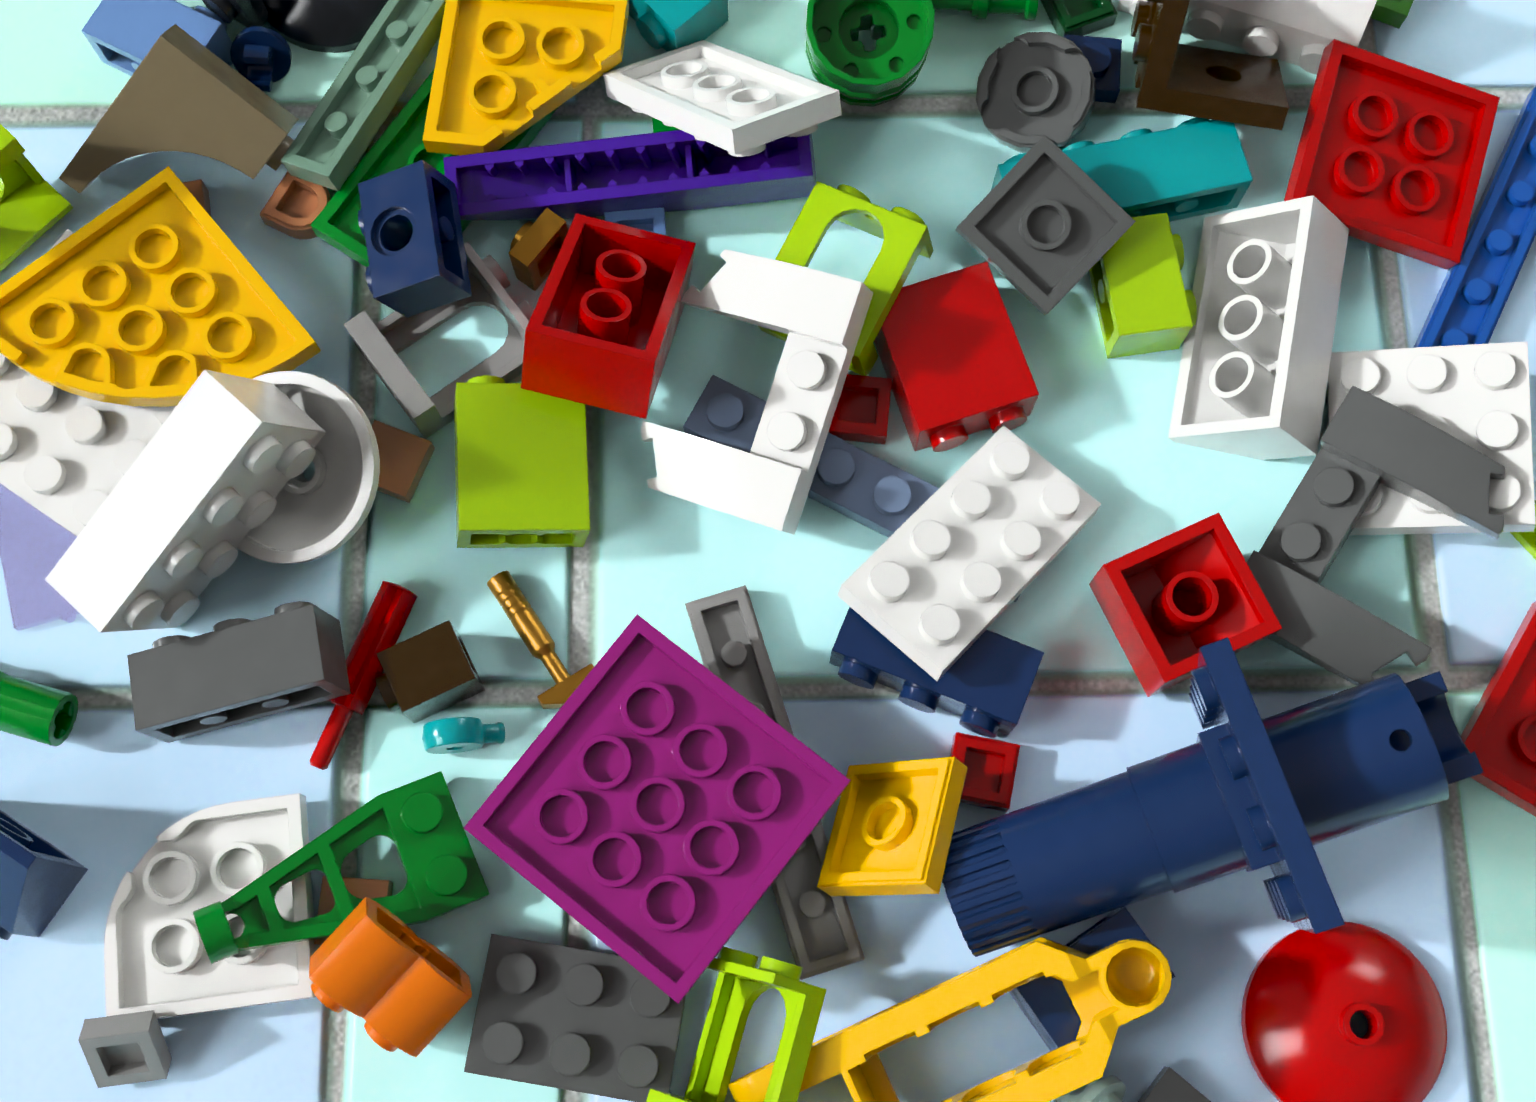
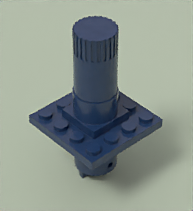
(1226, 804)

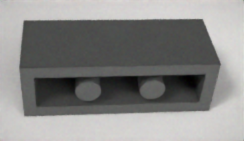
(238, 672)

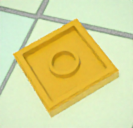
(893, 828)

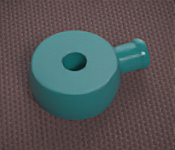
(460, 735)

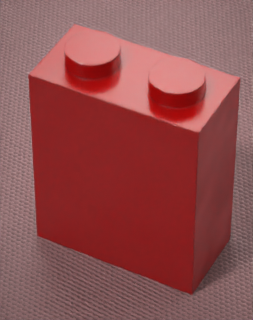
(955, 359)

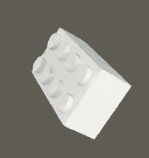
(186, 504)

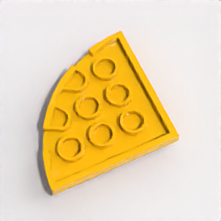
(146, 305)

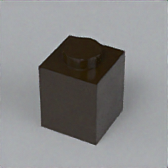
(427, 673)

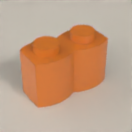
(388, 979)

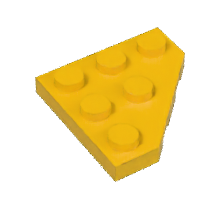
(514, 64)

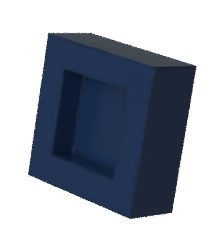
(1105, 62)

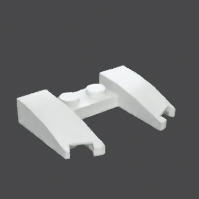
(823, 327)

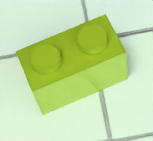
(1143, 291)

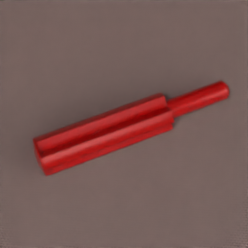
(377, 633)

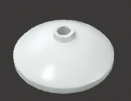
(329, 508)

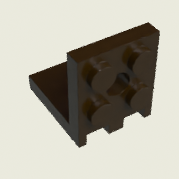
(1201, 79)

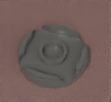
(1035, 90)

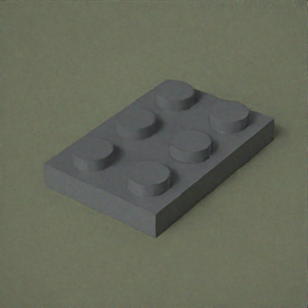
(572, 1021)

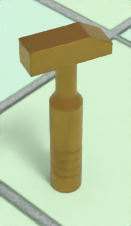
(536, 639)

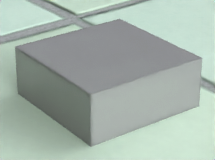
(125, 1049)

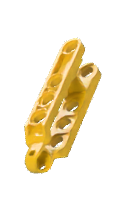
(1103, 986)

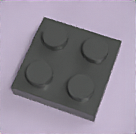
(1045, 225)

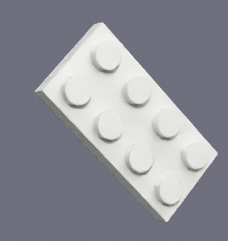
(723, 97)
(968, 552)

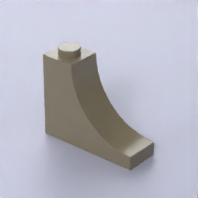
(190, 104)

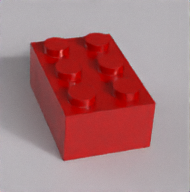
(607, 316)

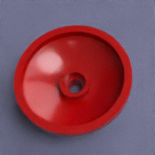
(1302, 1009)

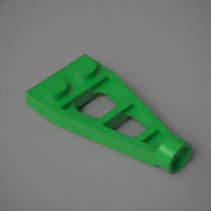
(430, 846)

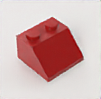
(1180, 598)

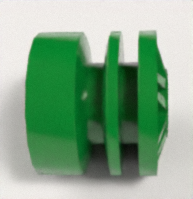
(868, 77)

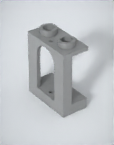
(395, 333)

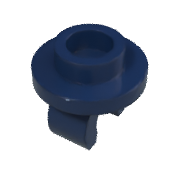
(261, 56)

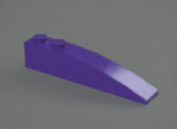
(626, 175)

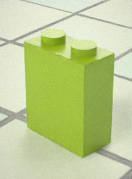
(519, 467)

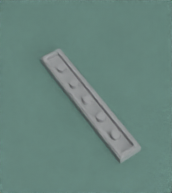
(734, 650)

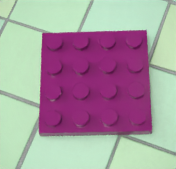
(657, 807)

